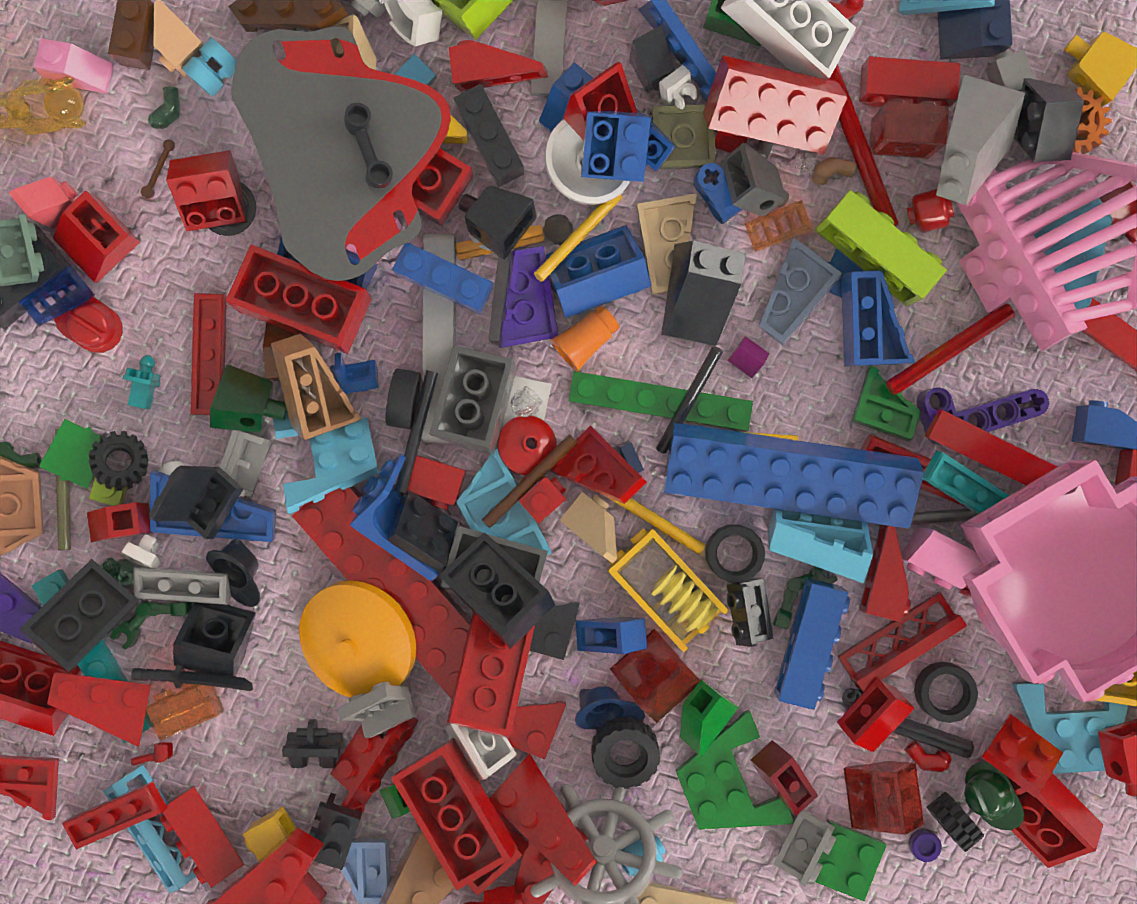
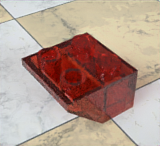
(884, 797)

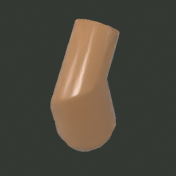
(830, 167)

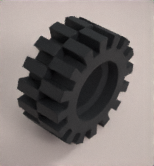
(118, 443)
(955, 821)

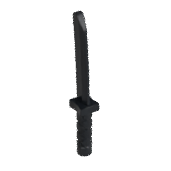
(181, 676)

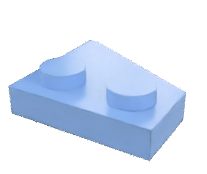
(368, 869)

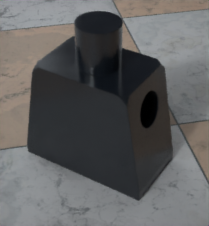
(498, 218)

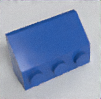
(600, 272)

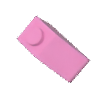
(64, 59)

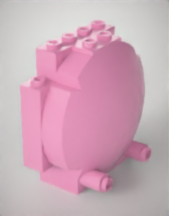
(1061, 578)

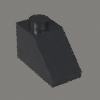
(651, 59)

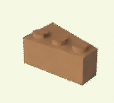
(309, 389)

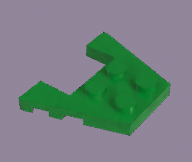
(717, 788)

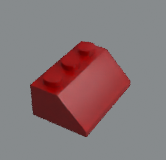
(26, 688)
(1056, 824)

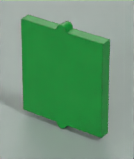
(70, 453)

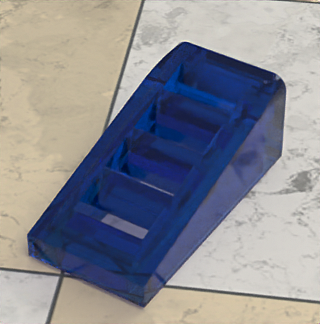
(50, 289)

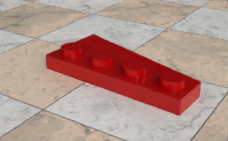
(538, 814)

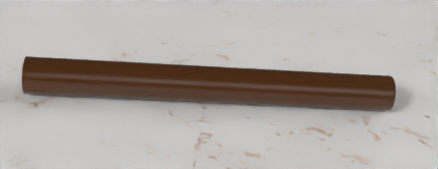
(529, 481)

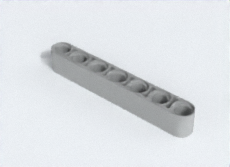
(438, 328)

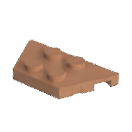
(19, 505)

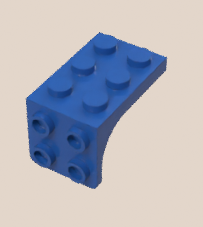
(377, 512)

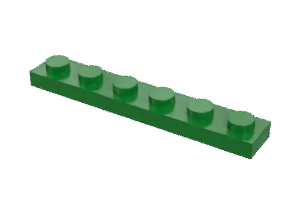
(658, 400)

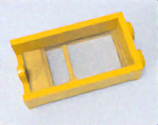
(641, 568)

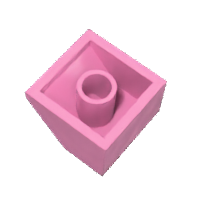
(939, 557)

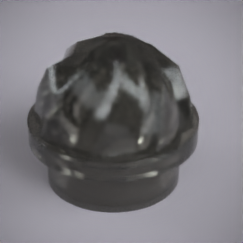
(557, 229)

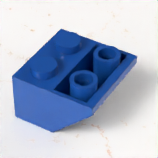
(615, 145)

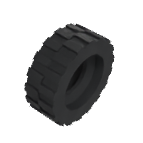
(630, 774)

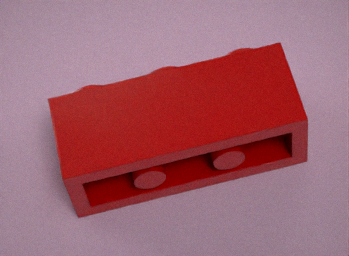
(909, 80)
(201, 837)

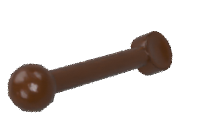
(148, 191)

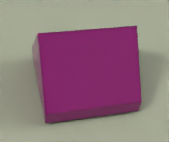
(748, 357)

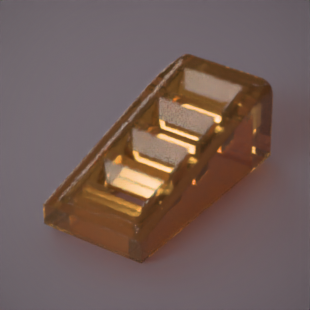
(775, 216)

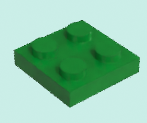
(850, 862)

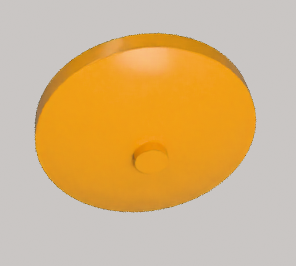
(356, 638)

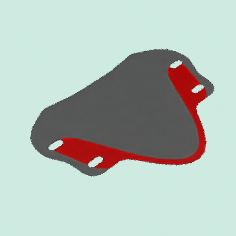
(316, 163)

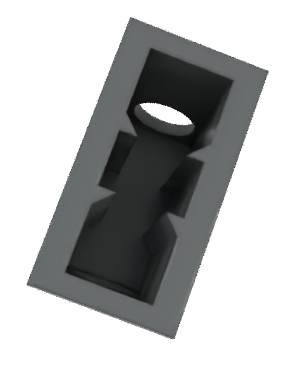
(753, 181)

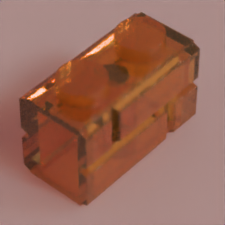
(183, 709)

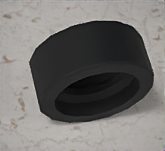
(402, 398)
(758, 553)
(965, 705)

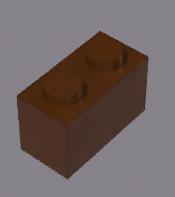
(133, 34)

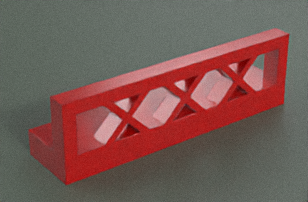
(908, 650)

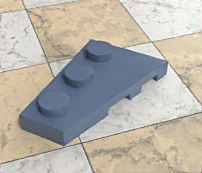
(799, 289)

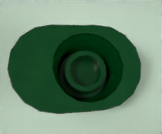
(993, 796)

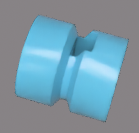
(203, 74)

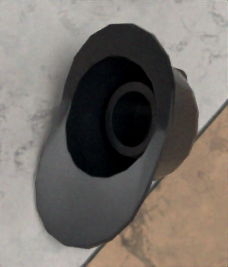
(241, 568)

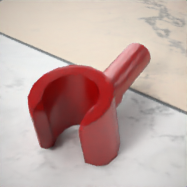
(162, 752)

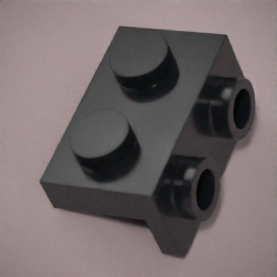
(749, 612)
(336, 831)

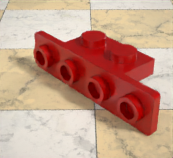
(367, 761)

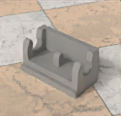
(245, 459)

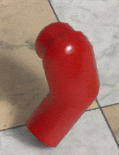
(928, 762)

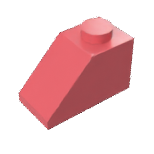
(44, 200)

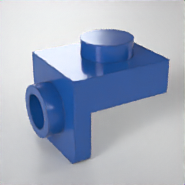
(356, 376)

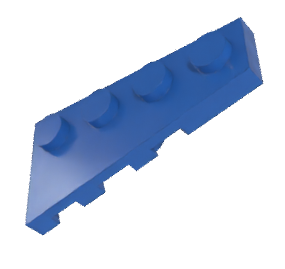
(680, 43)
(244, 522)

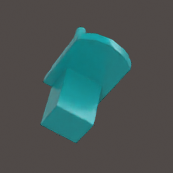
(143, 383)

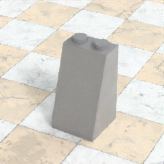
(978, 136)

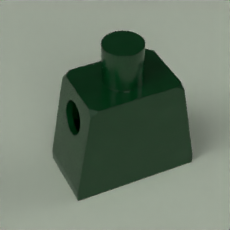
(244, 402)

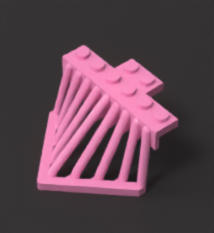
(1013, 262)

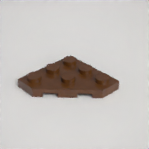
(287, 14)

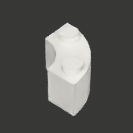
(415, 20)

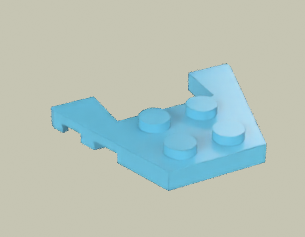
(339, 460)
(1069, 731)

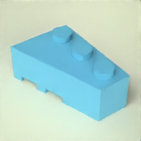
(822, 541)

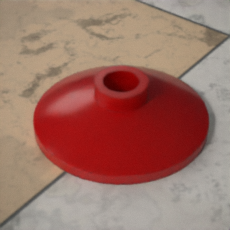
(513, 446)

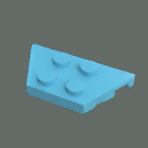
(485, 492)

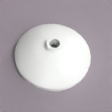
(564, 168)

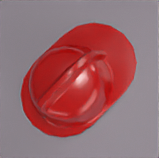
(91, 326)

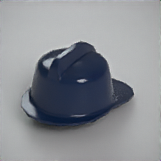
(604, 704)

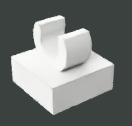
(676, 87)
(144, 553)

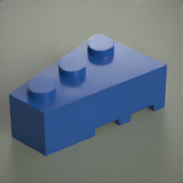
(870, 322)

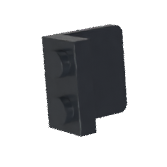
(199, 497)

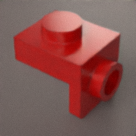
(543, 498)

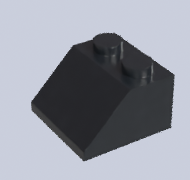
(213, 638)

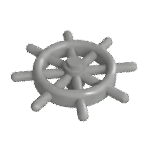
(608, 853)

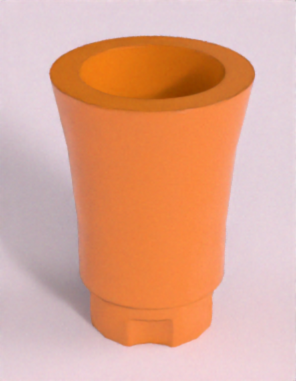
(585, 337)

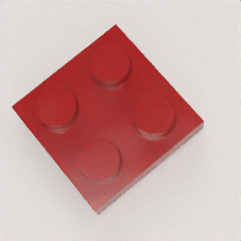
(1022, 755)

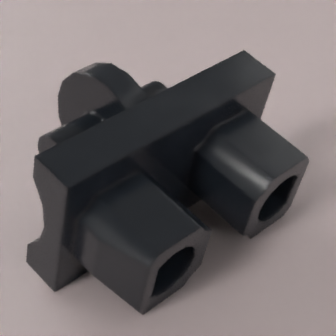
(312, 743)

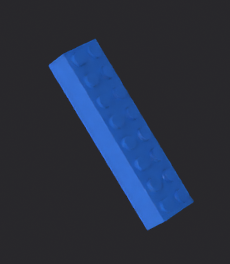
(792, 475)

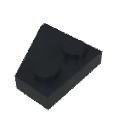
(554, 630)

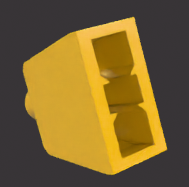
(1101, 64)

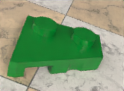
(883, 410)

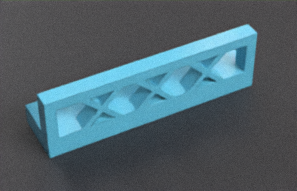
(150, 841)

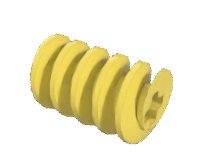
(684, 600)

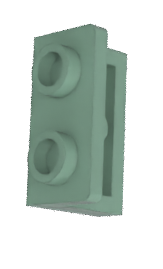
(17, 255)

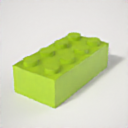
(878, 245)

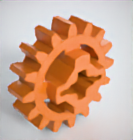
(1091, 123)

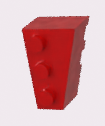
(275, 875)

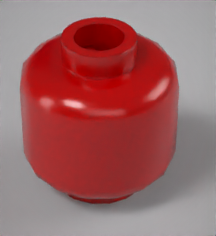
(930, 211)

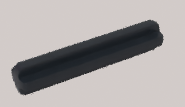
(935, 738)

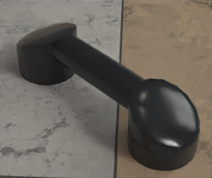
(357, 122)

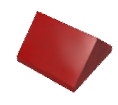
(603, 93)

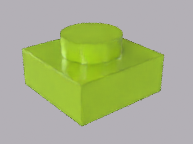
(107, 496)

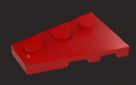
(599, 468)
(104, 703)

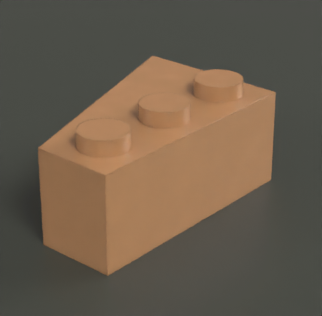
(418, 876)

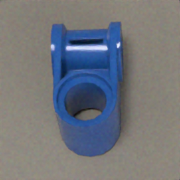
(716, 194)

